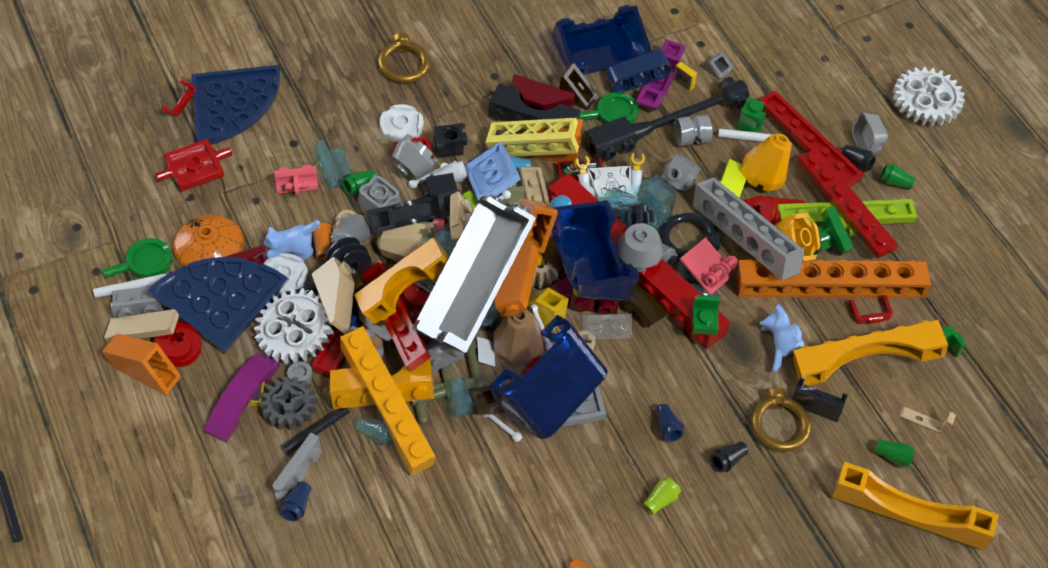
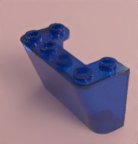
(601, 43)
(590, 254)
(554, 385)

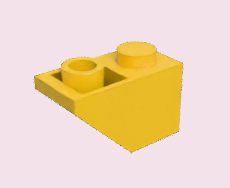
(548, 304)

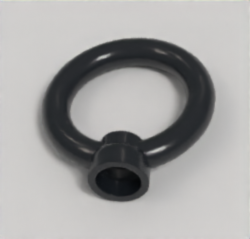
(713, 237)

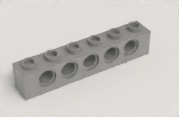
(748, 228)

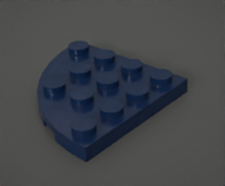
(232, 100)
(219, 296)

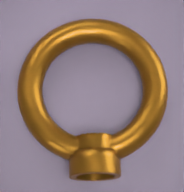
(402, 43)
(777, 399)

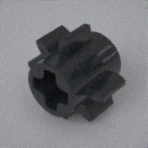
(639, 214)

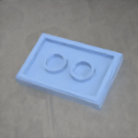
(492, 172)

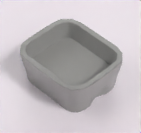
(869, 132)
(377, 194)

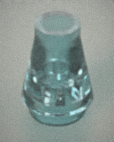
(620, 199)
(460, 399)
(375, 430)

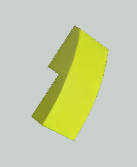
(733, 178)

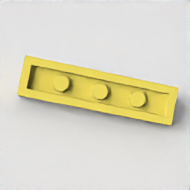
(533, 143)

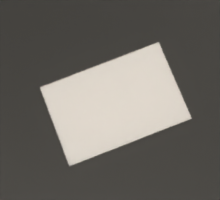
(485, 351)

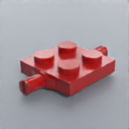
(194, 165)

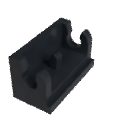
(819, 401)

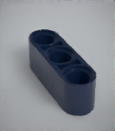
(638, 71)

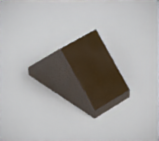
(575, 82)

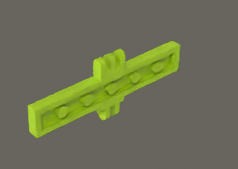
(883, 210)

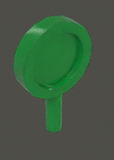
(613, 107)
(144, 259)

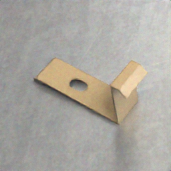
(927, 421)

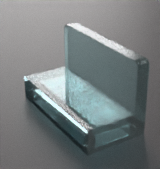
(333, 164)

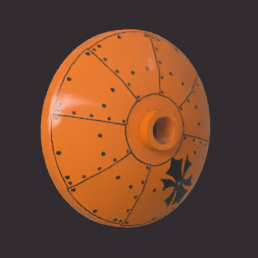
(193, 244)

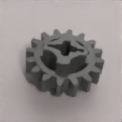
(288, 403)

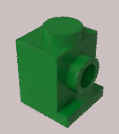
(752, 116)

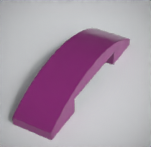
(655, 92)
(238, 395)

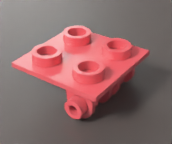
(709, 266)

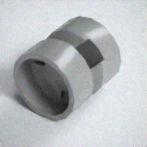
(690, 130)

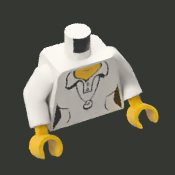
(600, 179)

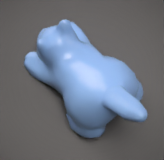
(293, 240)
(786, 337)

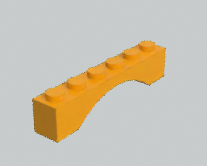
(919, 341)
(397, 416)
(959, 523)

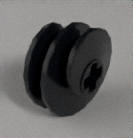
(351, 252)

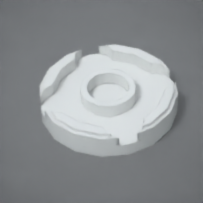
(400, 121)
(291, 267)

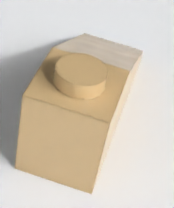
(336, 292)

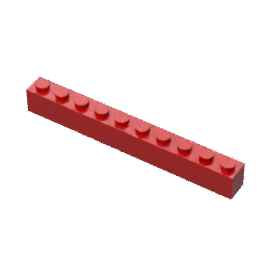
(660, 280)

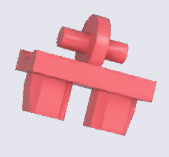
(296, 179)

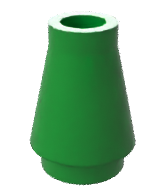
(896, 176)
(353, 181)
(896, 452)

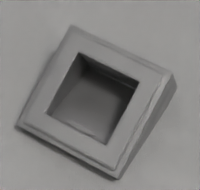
(718, 65)

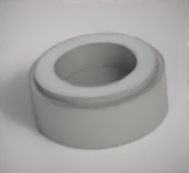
(301, 370)

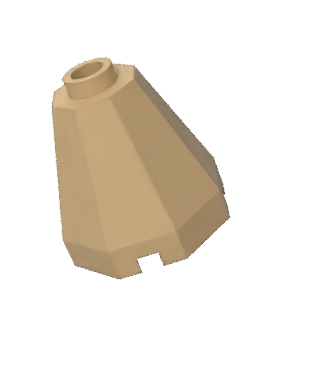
(402, 241)

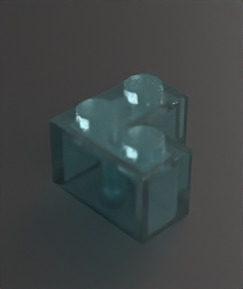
(660, 199)

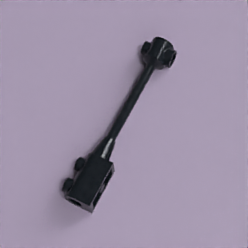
(621, 135)

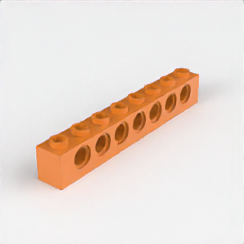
(837, 279)

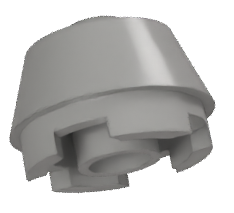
(413, 158)
(640, 246)

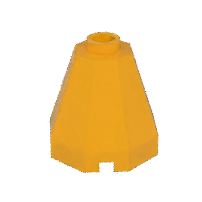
(768, 163)
(802, 233)

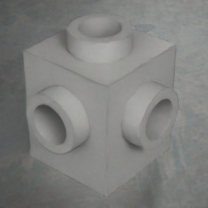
(680, 173)

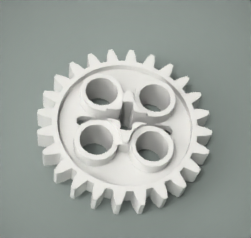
(928, 96)
(283, 344)

